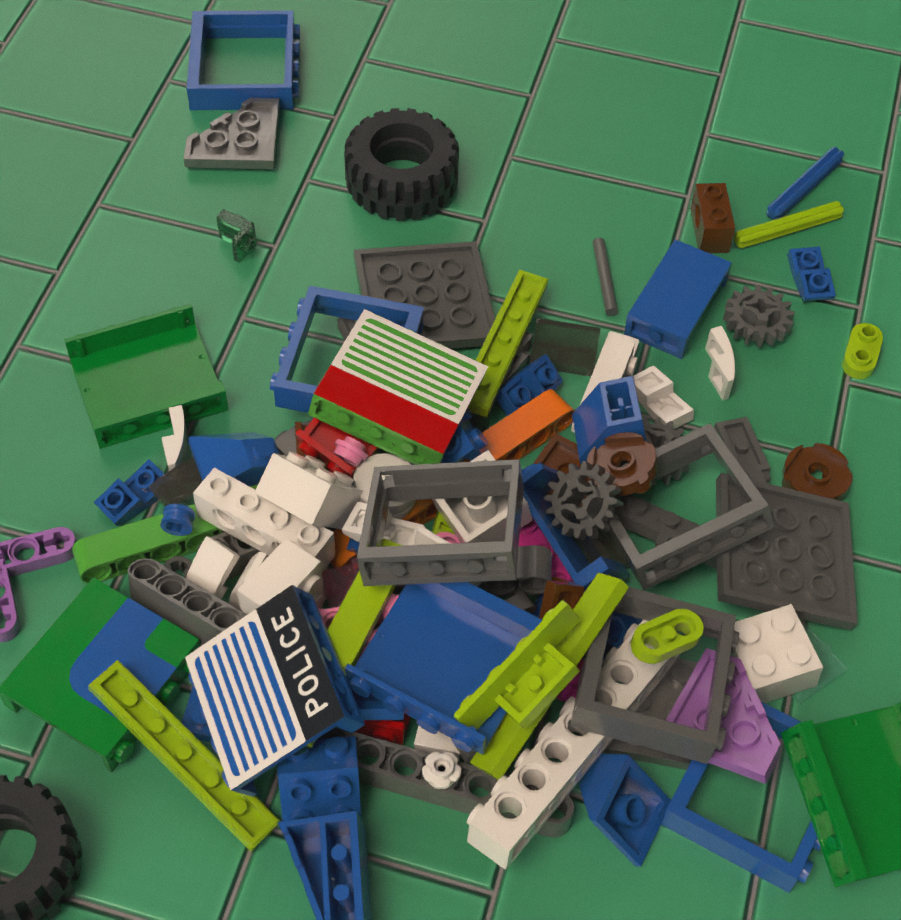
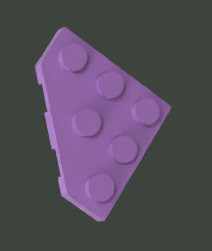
(749, 741)

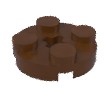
(819, 457)
(641, 460)

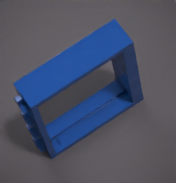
(241, 25)
(333, 303)
(730, 845)

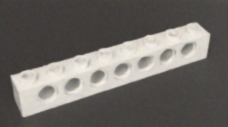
(505, 838)

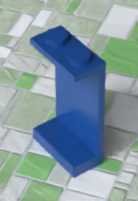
(676, 298)
(536, 481)

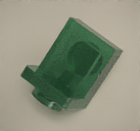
(237, 231)

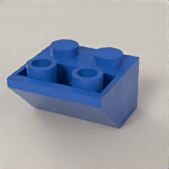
(605, 412)

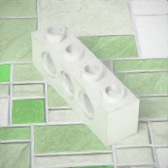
(257, 520)

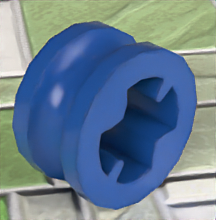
(177, 519)

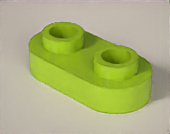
(862, 351)
(663, 637)

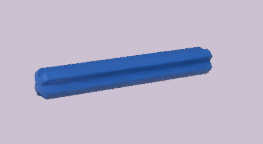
(805, 183)

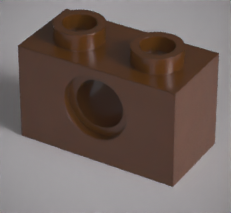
(712, 217)

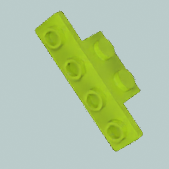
(528, 676)

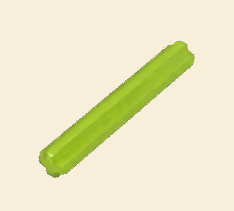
(788, 224)

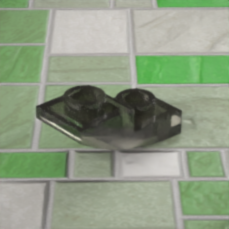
(177, 484)

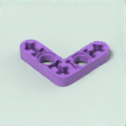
(38, 561)

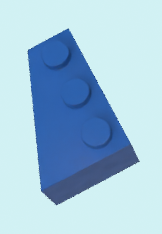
(332, 864)

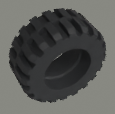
(401, 137)
(56, 854)

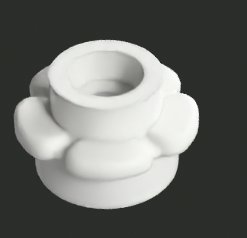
(441, 779)

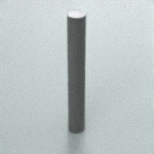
(605, 277)

